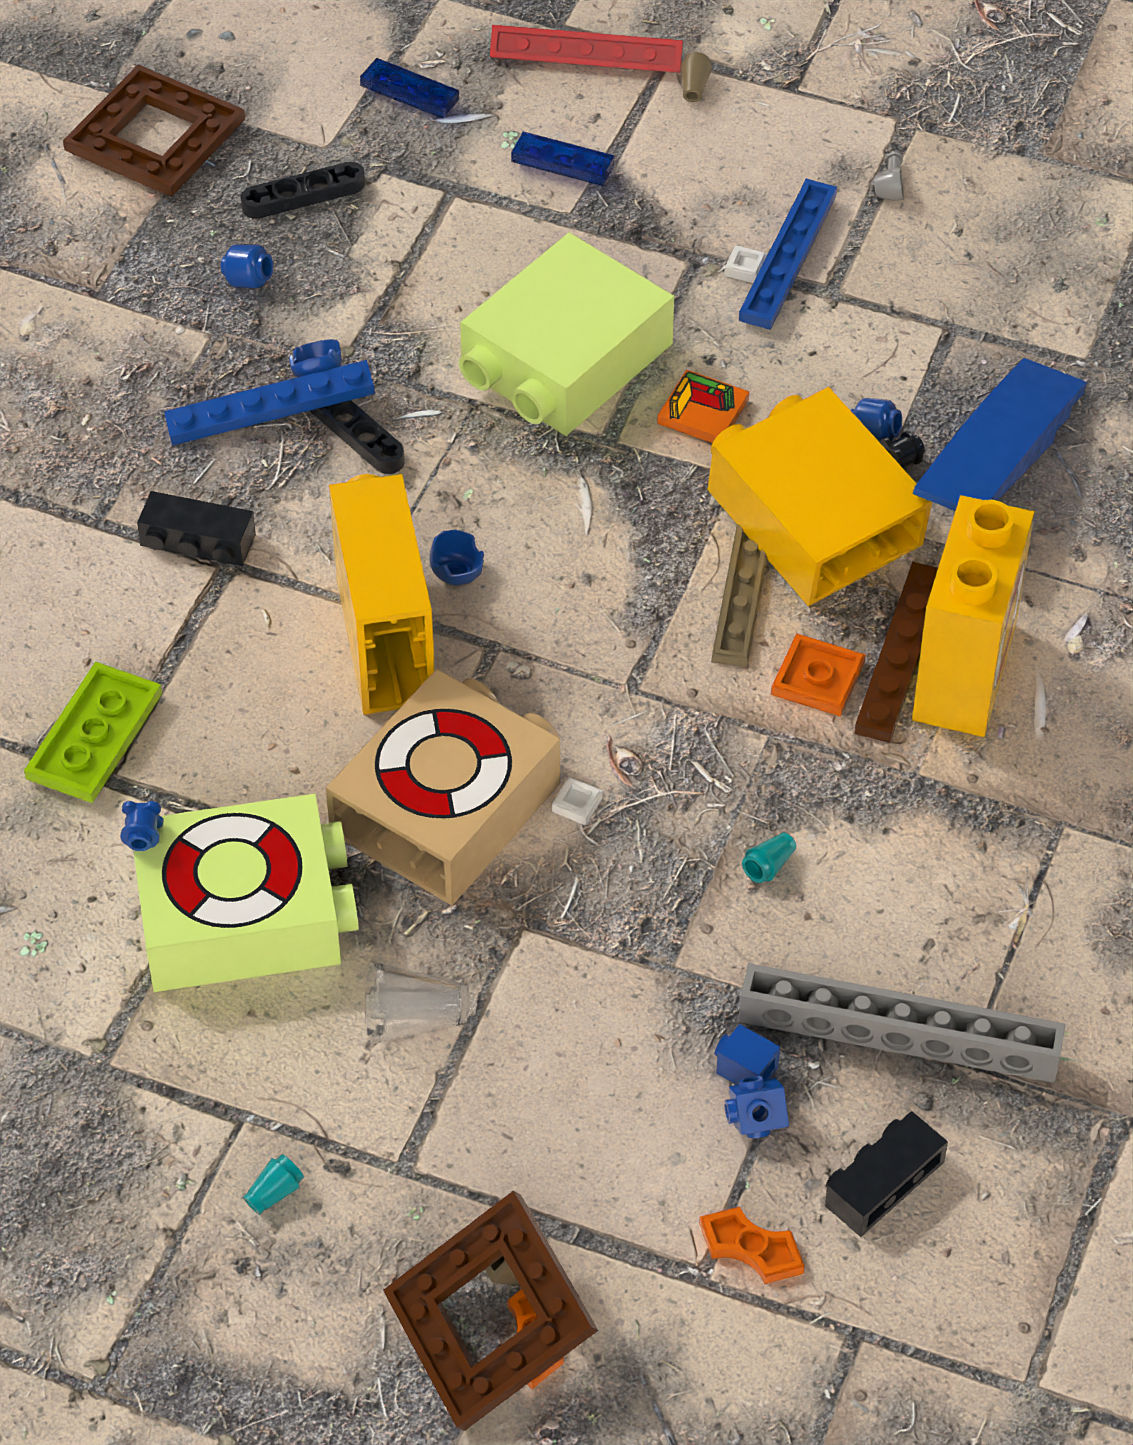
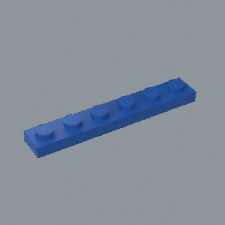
(787, 254)
(269, 402)

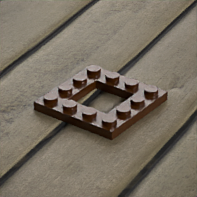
(97, 139)
(561, 1325)

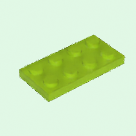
(93, 732)

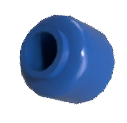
(247, 266)
(879, 417)

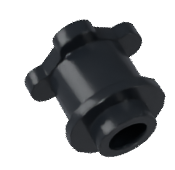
(906, 449)

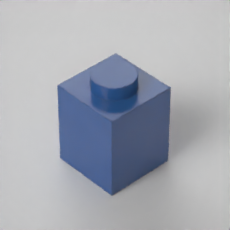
(746, 1055)

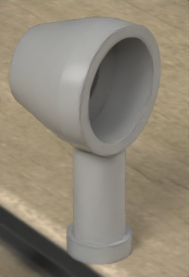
(889, 183)

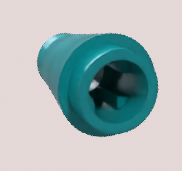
(768, 857)
(273, 1184)

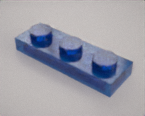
(409, 88)
(563, 158)

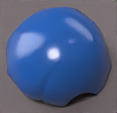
(315, 357)
(455, 557)

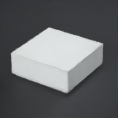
(744, 264)
(577, 801)

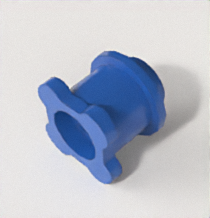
(141, 825)

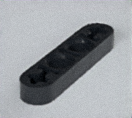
(301, 185)
(360, 424)

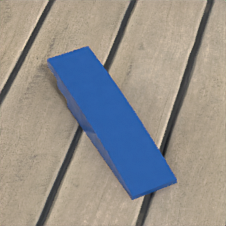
(1002, 436)

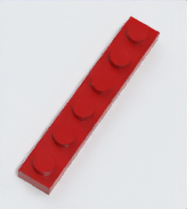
(586, 48)

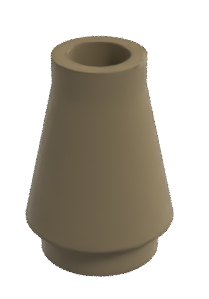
(695, 74)

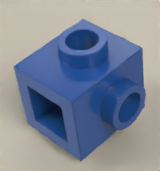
(757, 1106)

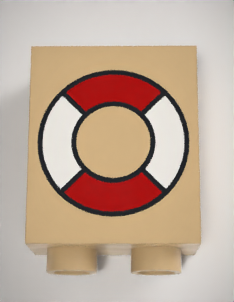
(445, 784)

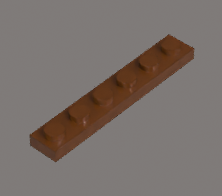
(897, 658)

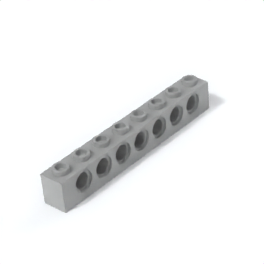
(901, 1022)

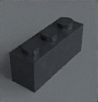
(196, 528)
(885, 1173)

